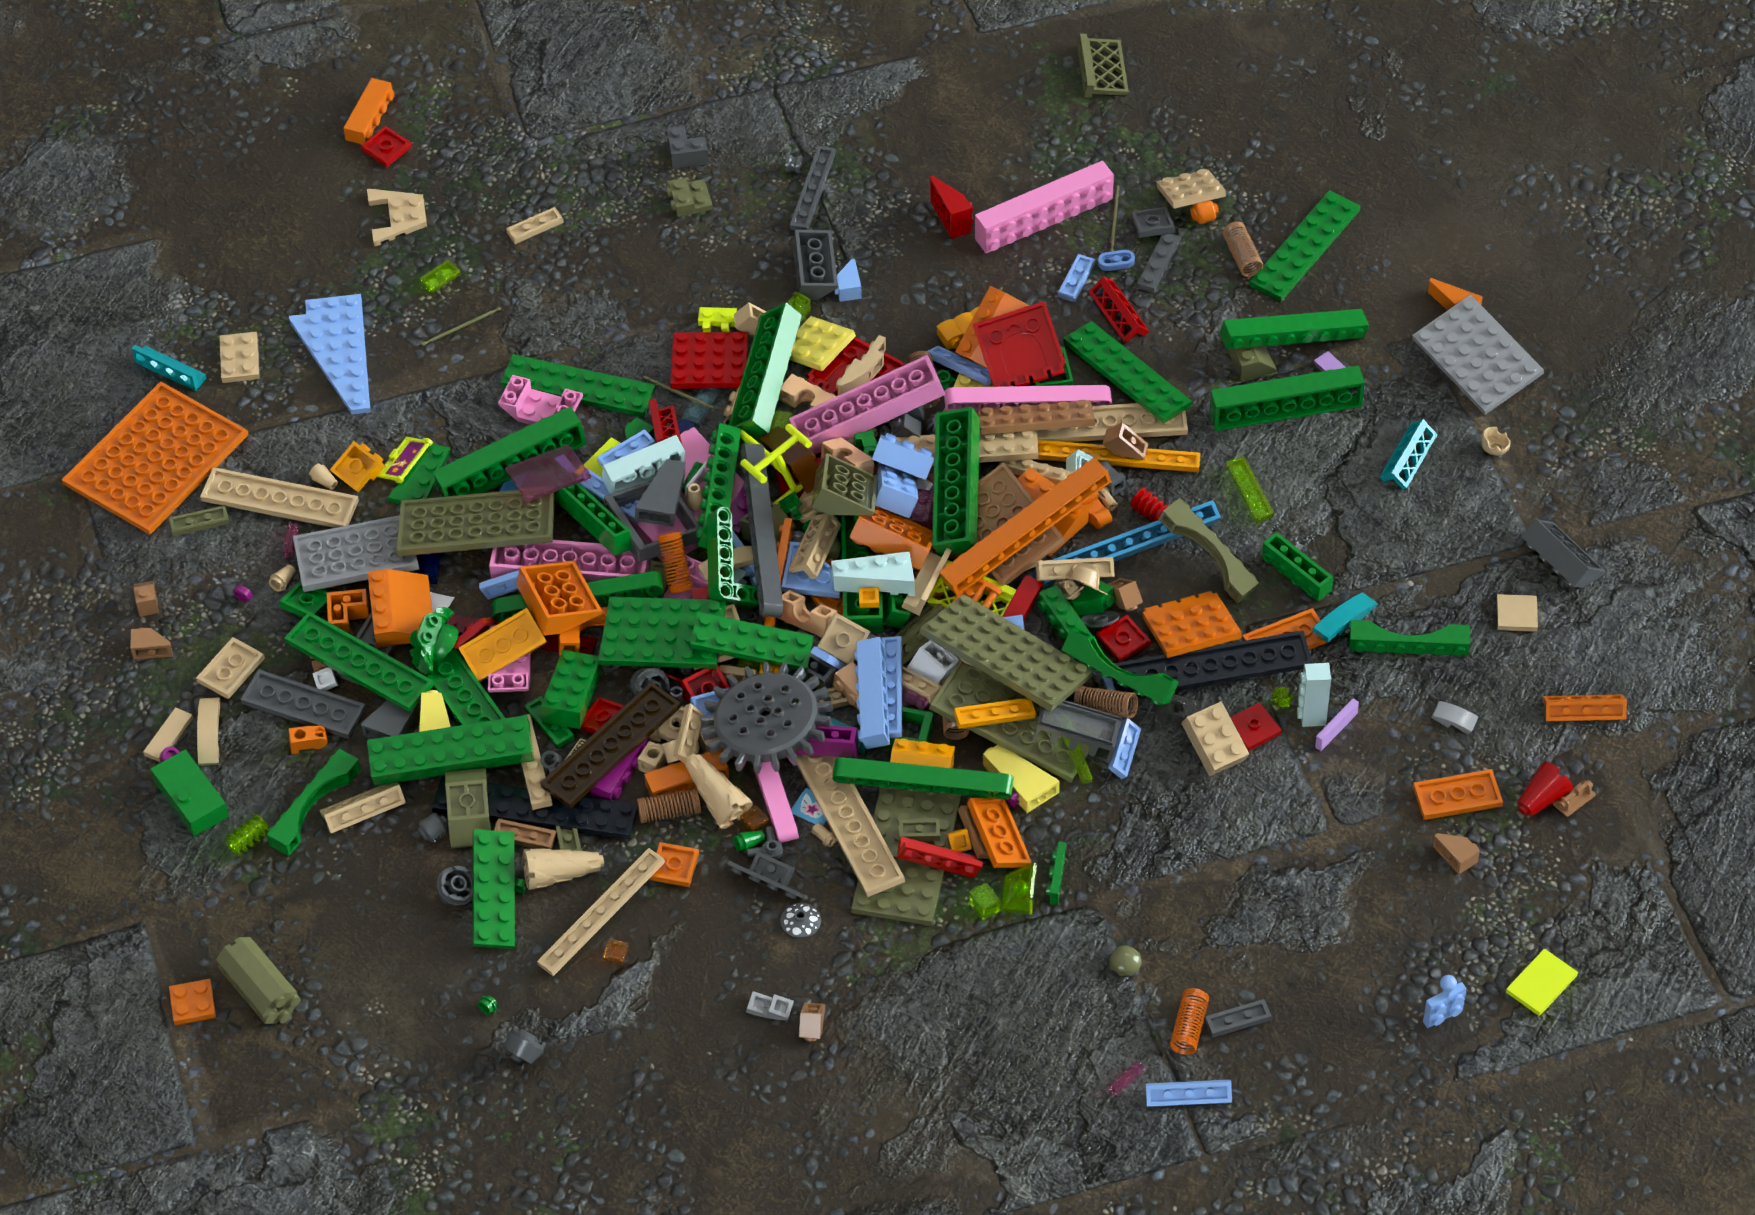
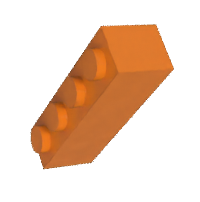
(368, 111)
(676, 776)

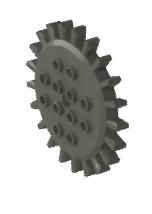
(752, 694)

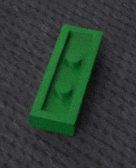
(557, 734)
(1056, 873)

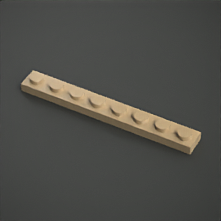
(600, 912)

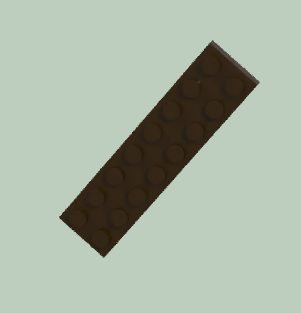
(610, 745)

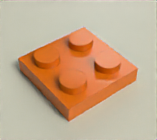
(678, 864)
(192, 1002)

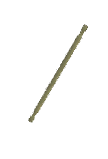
(1114, 218)
(460, 326)
(678, 392)

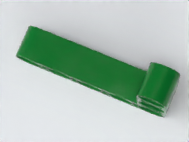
(720, 563)

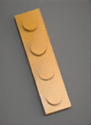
(994, 713)

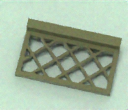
(1088, 66)

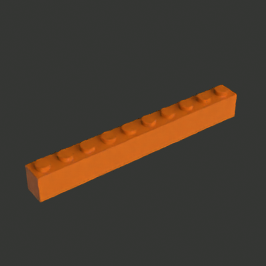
(1025, 526)

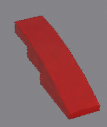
(1024, 598)

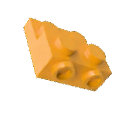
(358, 466)

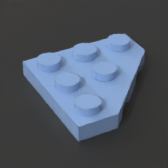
(802, 584)

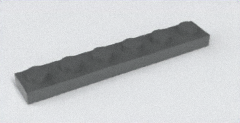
(812, 188)

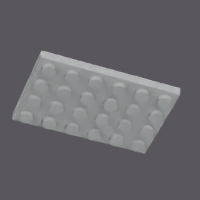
(1478, 354)
(348, 552)

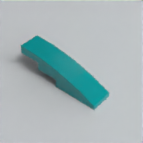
(1339, 619)

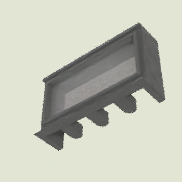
(1080, 725)

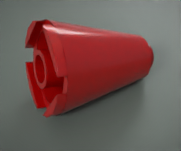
(1543, 789)

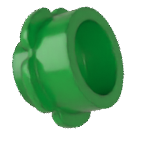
(487, 1004)

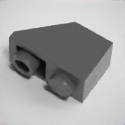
(901, 427)

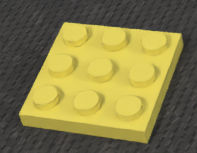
(819, 343)

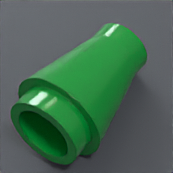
(747, 840)

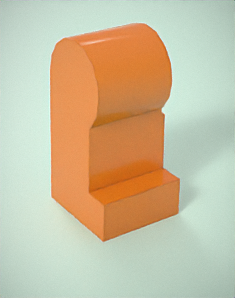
(1098, 514)
(307, 738)

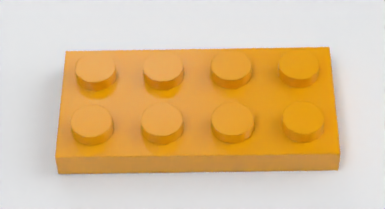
(502, 644)

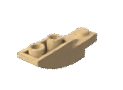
(865, 369)

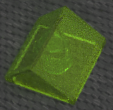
(1019, 890)

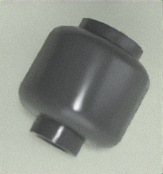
(433, 827)

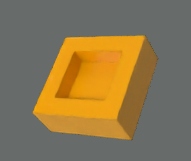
(869, 597)
(959, 840)

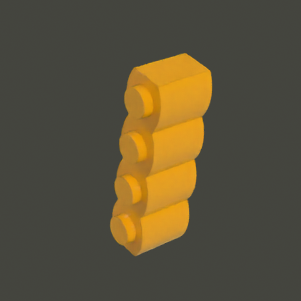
(953, 330)

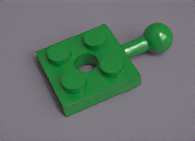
(295, 601)

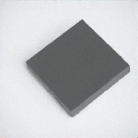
(1153, 222)

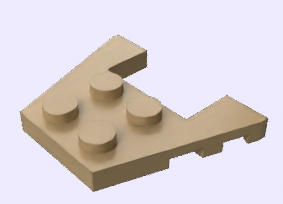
(405, 213)

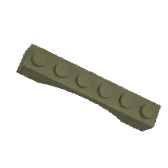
(1182, 521)

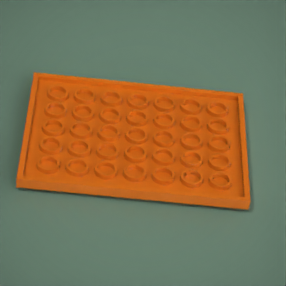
(155, 457)

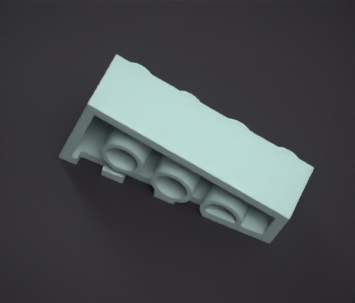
(641, 465)
(888, 572)
(1314, 694)

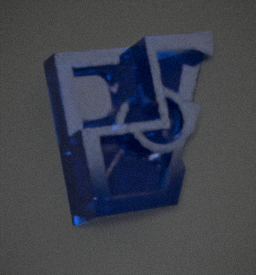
(429, 565)

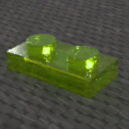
(439, 276)

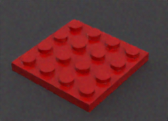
(708, 359)

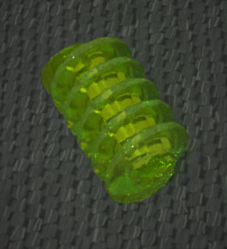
(245, 834)

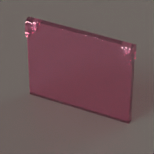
(548, 473)

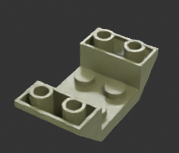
(466, 805)

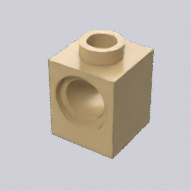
(647, 762)

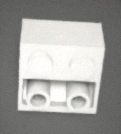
(933, 662)

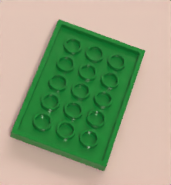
(655, 632)

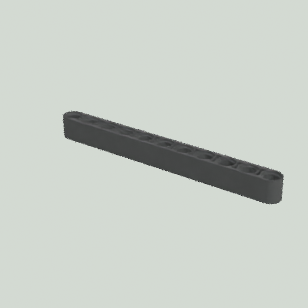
(762, 535)

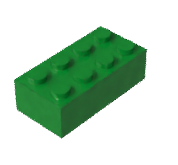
(571, 689)

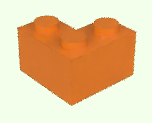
(347, 606)

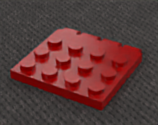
(1020, 346)
(854, 350)

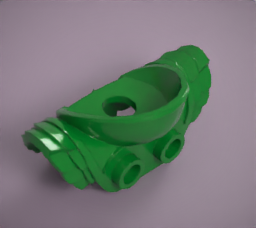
(433, 640)

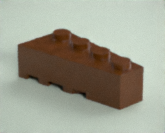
(797, 458)

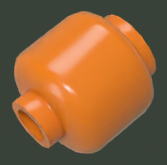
(1204, 212)

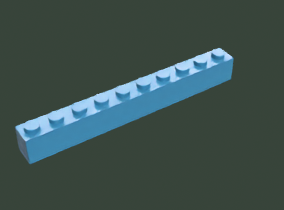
(1137, 539)

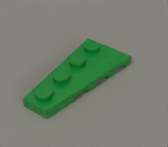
(420, 480)

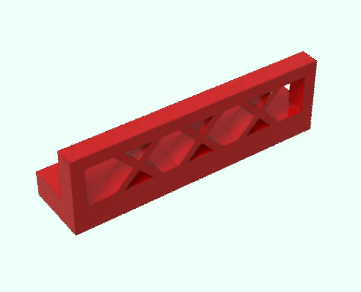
(1113, 293)
(659, 421)
(938, 857)

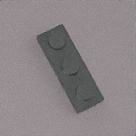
(1238, 1018)

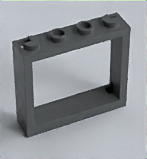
(638, 548)

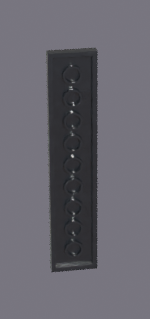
(1225, 662)
(588, 815)

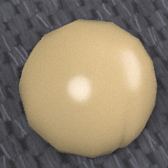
(1495, 442)

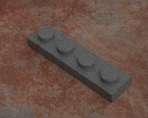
(1158, 262)

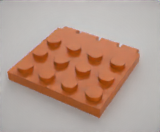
(1191, 624)

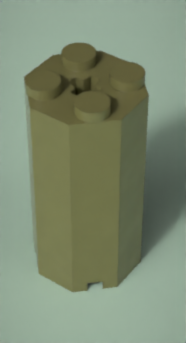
(258, 981)

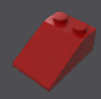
(951, 208)
(702, 683)

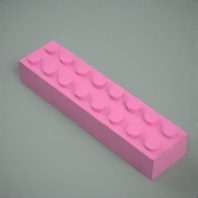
(1044, 206)
(870, 404)
(591, 558)

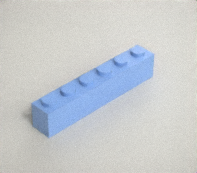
(872, 693)

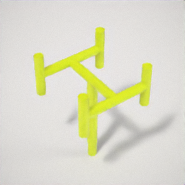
(776, 460)

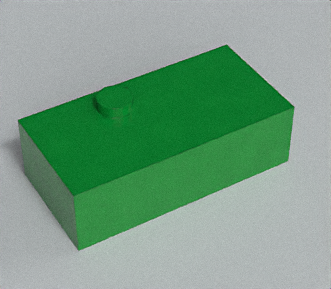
(189, 792)

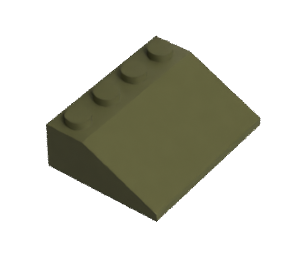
(843, 488)

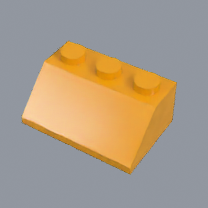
(922, 753)

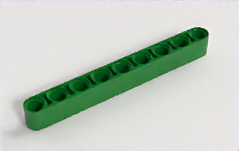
(636, 585)
(922, 778)

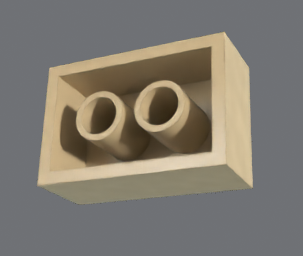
(1215, 738)

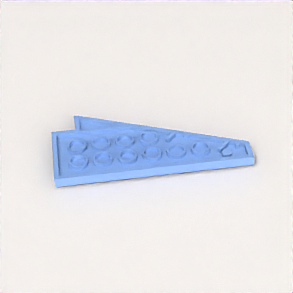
(336, 341)

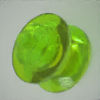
(1282, 697)

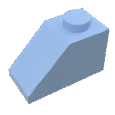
(848, 283)

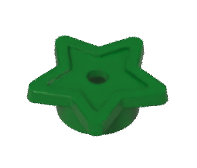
(944, 374)

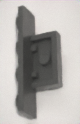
(771, 871)

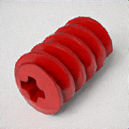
(1147, 505)

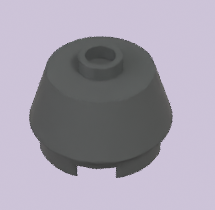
(644, 676)
(455, 886)
(523, 1045)

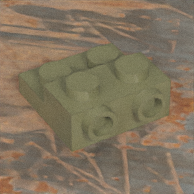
(689, 196)

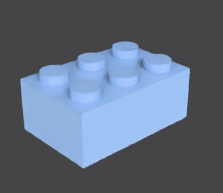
(903, 456)
(896, 490)

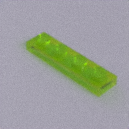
(1250, 489)

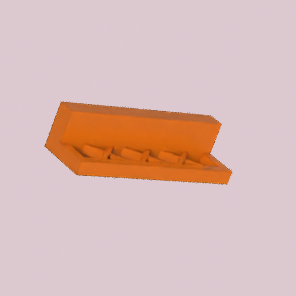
(1585, 707)

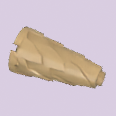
(721, 796)
(550, 866)

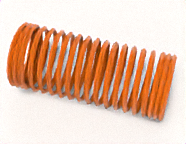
(674, 536)
(1194, 1004)

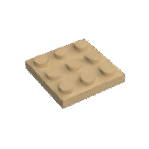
(1191, 188)

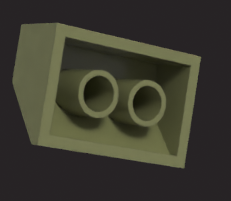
(1251, 362)

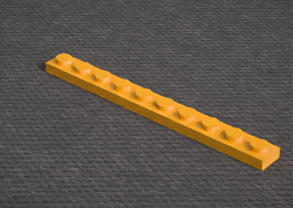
(1153, 459)

